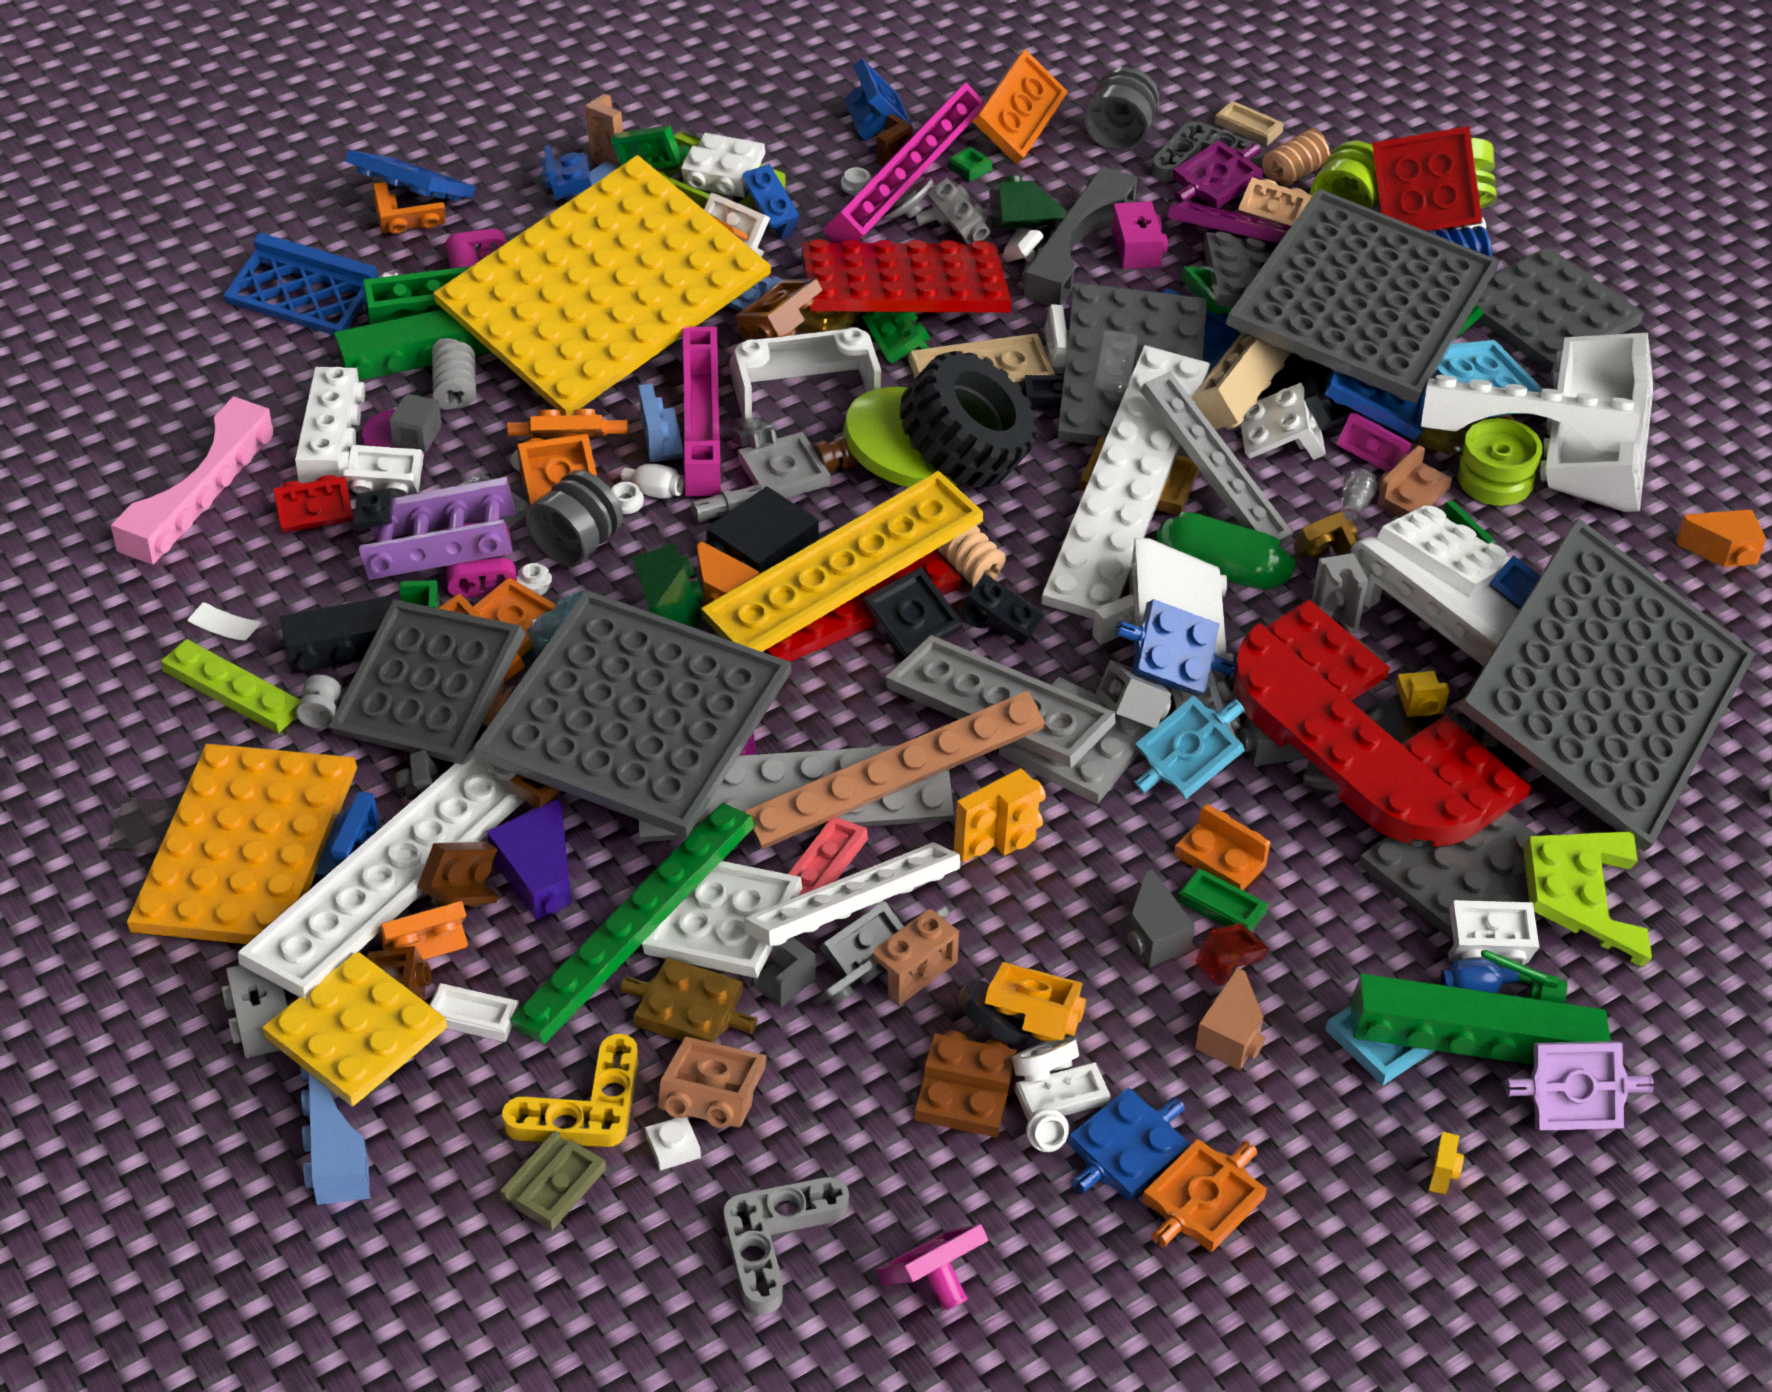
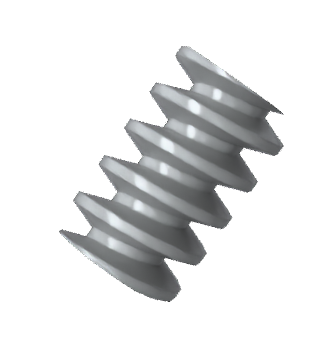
(453, 374)

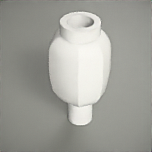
(655, 480)

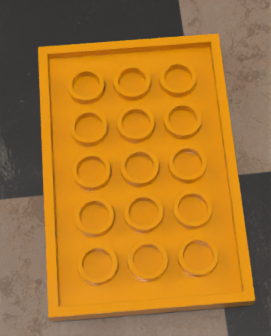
(242, 843)

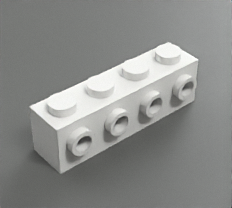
(329, 423)

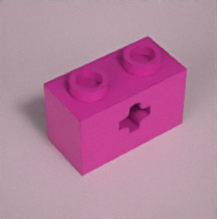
(1138, 235)

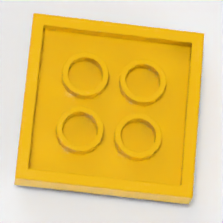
(355, 1028)

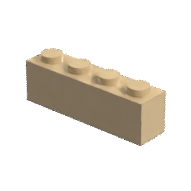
(1238, 380)

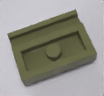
(553, 1180)

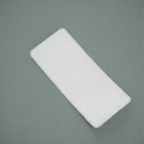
(223, 622)

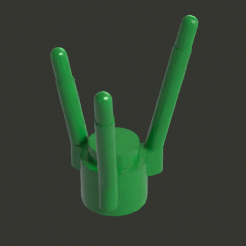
(1540, 985)

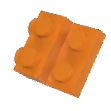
(547, 461)

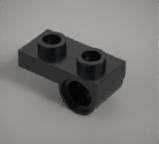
(996, 604)

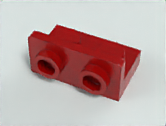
(313, 503)

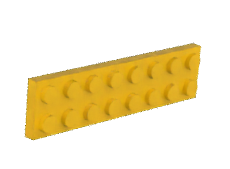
(843, 564)

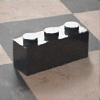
(332, 633)

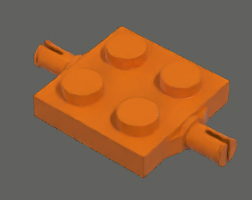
(551, 424)
(1204, 1194)

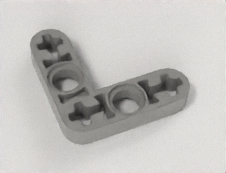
(766, 1222)

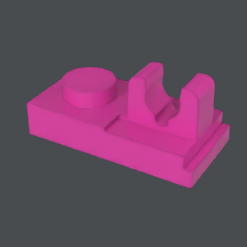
(1372, 442)

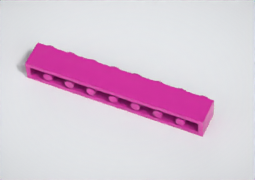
(904, 166)

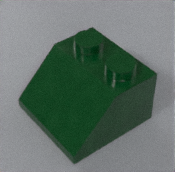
(1022, 204)
(668, 585)

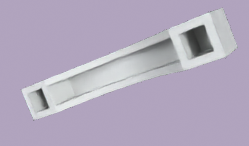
(1456, 404)

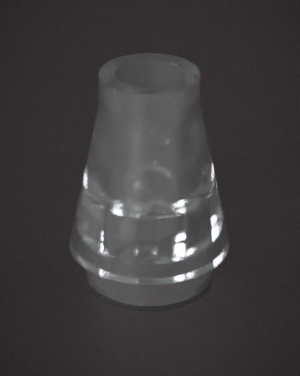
(1358, 491)

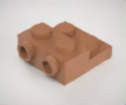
(711, 1082)

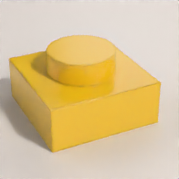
(1446, 1163)

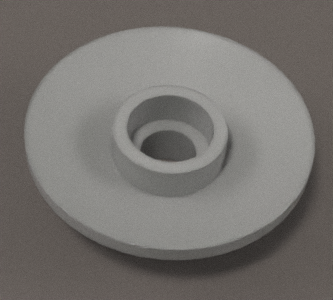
(910, 201)

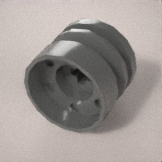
(1122, 108)
(574, 518)

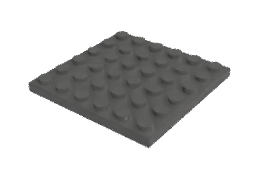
(634, 712)

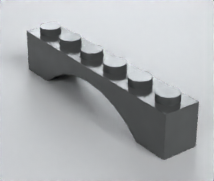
(1052, 272)

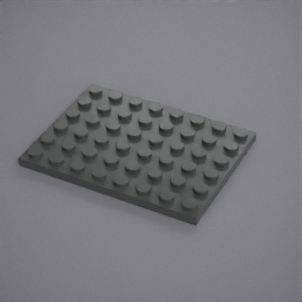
(1364, 295)
(1608, 683)

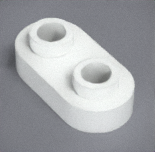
(1045, 1057)

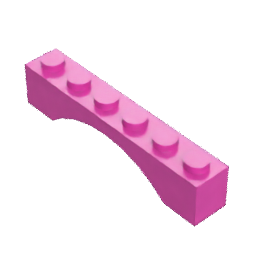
(701, 412)

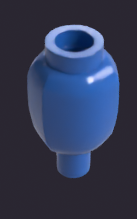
(1477, 975)

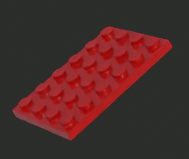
(906, 276)

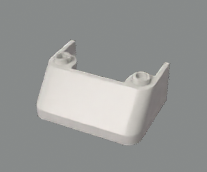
(802, 356)

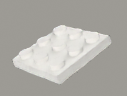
(1445, 548)
(710, 920)

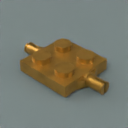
(688, 1002)

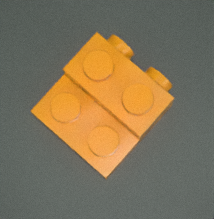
(999, 816)
(1048, 1001)

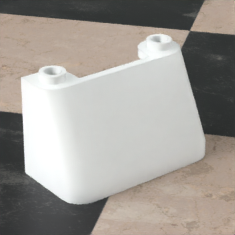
(1179, 581)

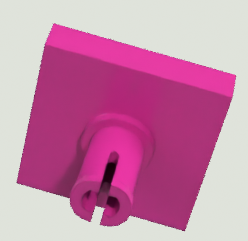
(934, 1261)

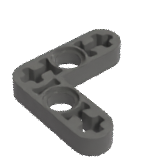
(1202, 137)

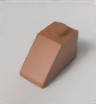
(1232, 1024)

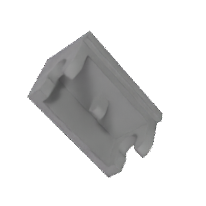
(1341, 589)

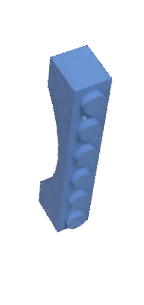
(337, 1150)

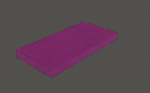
(1228, 221)

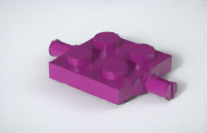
(1217, 174)

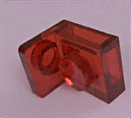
(1228, 949)

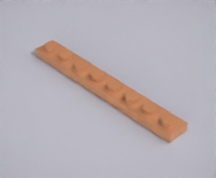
(895, 769)

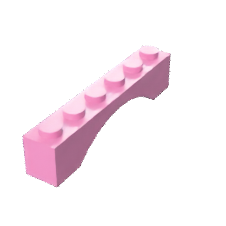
(155, 523)

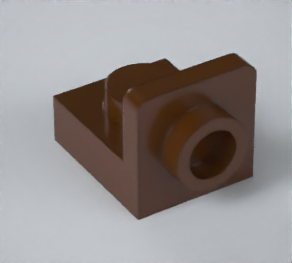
(891, 140)

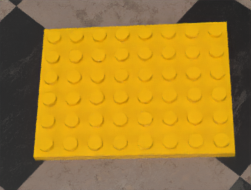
(601, 285)

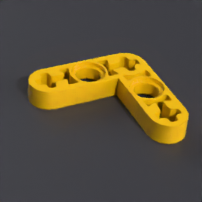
(599, 1109)

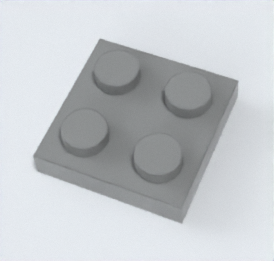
(786, 466)

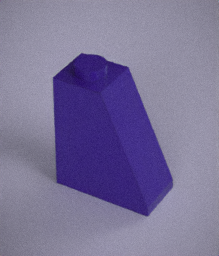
(535, 858)

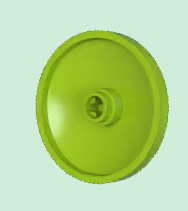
(879, 441)

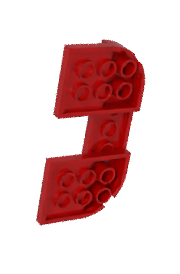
(1299, 691)

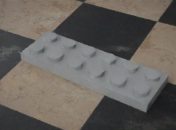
(965, 683)

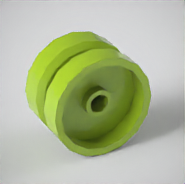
(1499, 461)

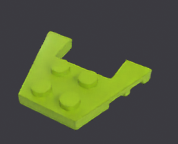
(1570, 890)

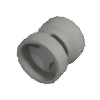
(319, 701)

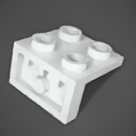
(1280, 421)

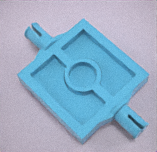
(1190, 747)

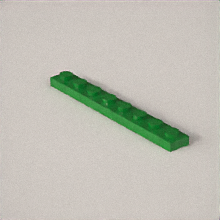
(631, 923)

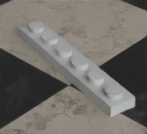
(1213, 457)

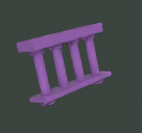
(437, 510)

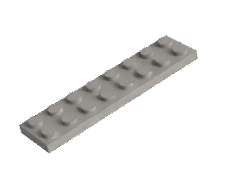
(767, 776)

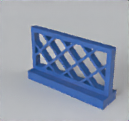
(314, 267)

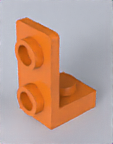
(399, 220)

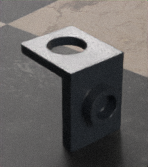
(374, 508)

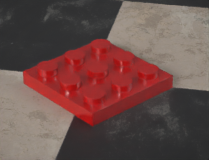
(1429, 179)

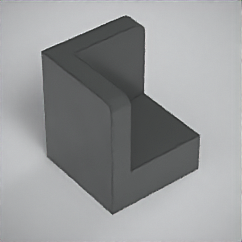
(415, 422)
(788, 974)

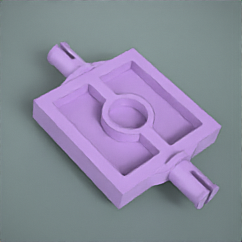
(1579, 1085)

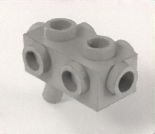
(953, 207)

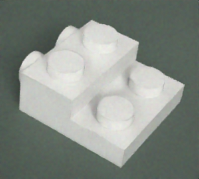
(720, 163)

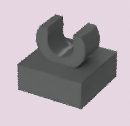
(420, 776)

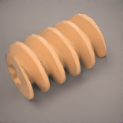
(1296, 157)
(973, 555)

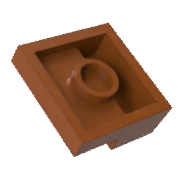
(778, 309)
(965, 1084)

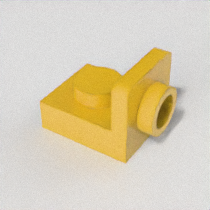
(1422, 693)

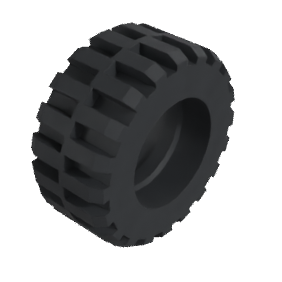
(968, 419)

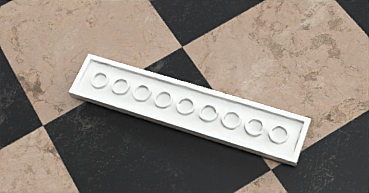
(1120, 492)
(378, 878)

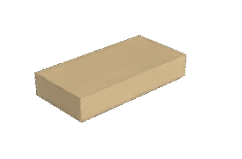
(1249, 123)

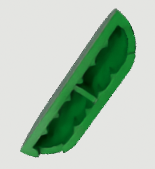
(1239, 552)

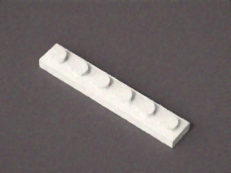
(851, 894)

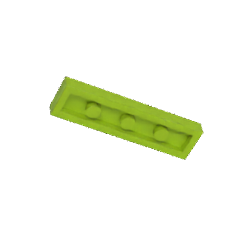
(231, 685)

